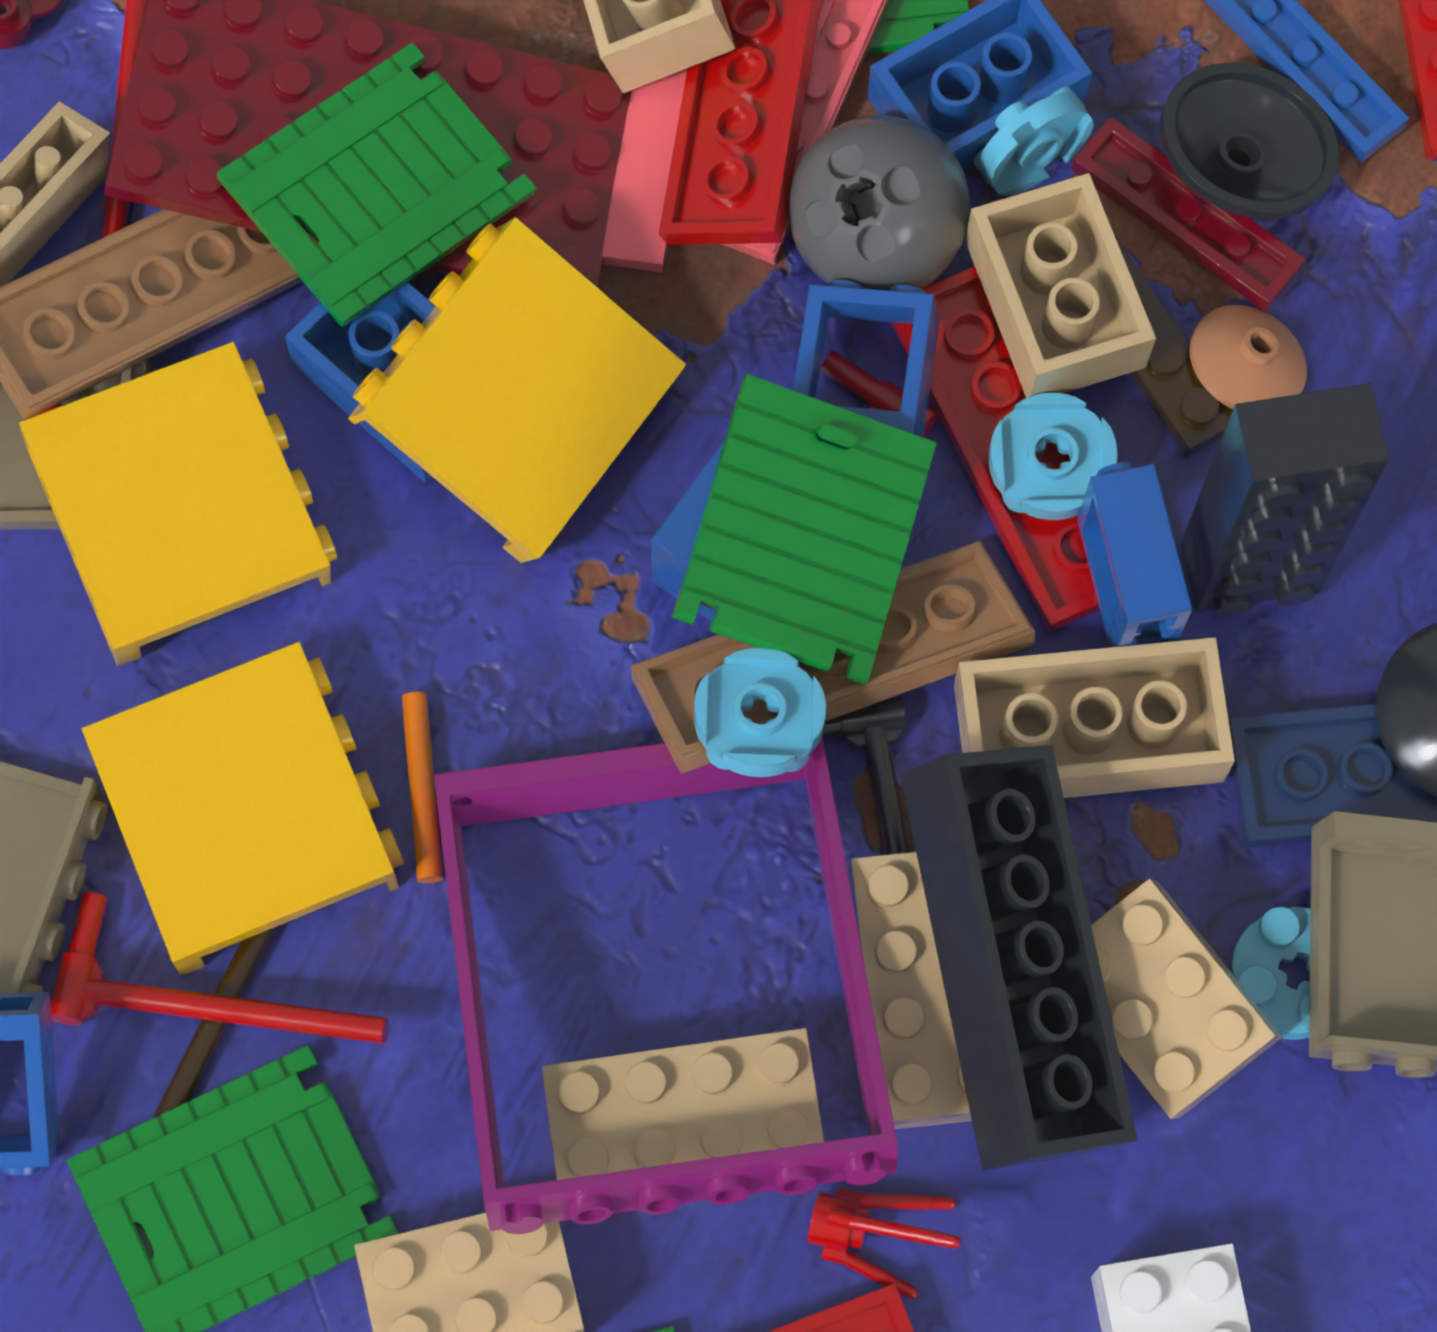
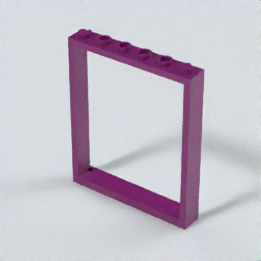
(621, 779)

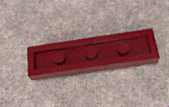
(1218, 240)

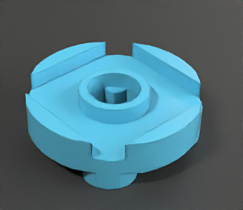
(1033, 139)
(1024, 432)
(750, 747)
(1255, 964)

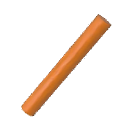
(422, 787)

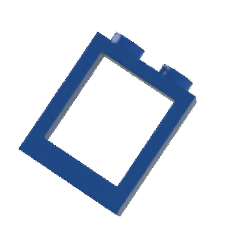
(898, 305)
(1133, 557)
(29, 1019)

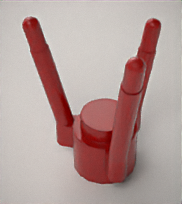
(843, 1222)

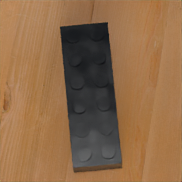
(1282, 497)
(1017, 956)

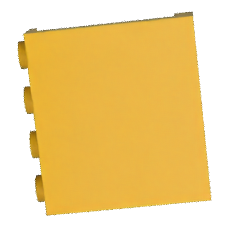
(518, 386)
(177, 498)
(241, 803)

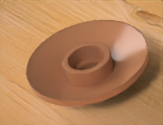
(1246, 356)

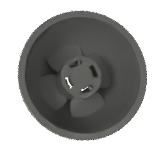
(907, 221)

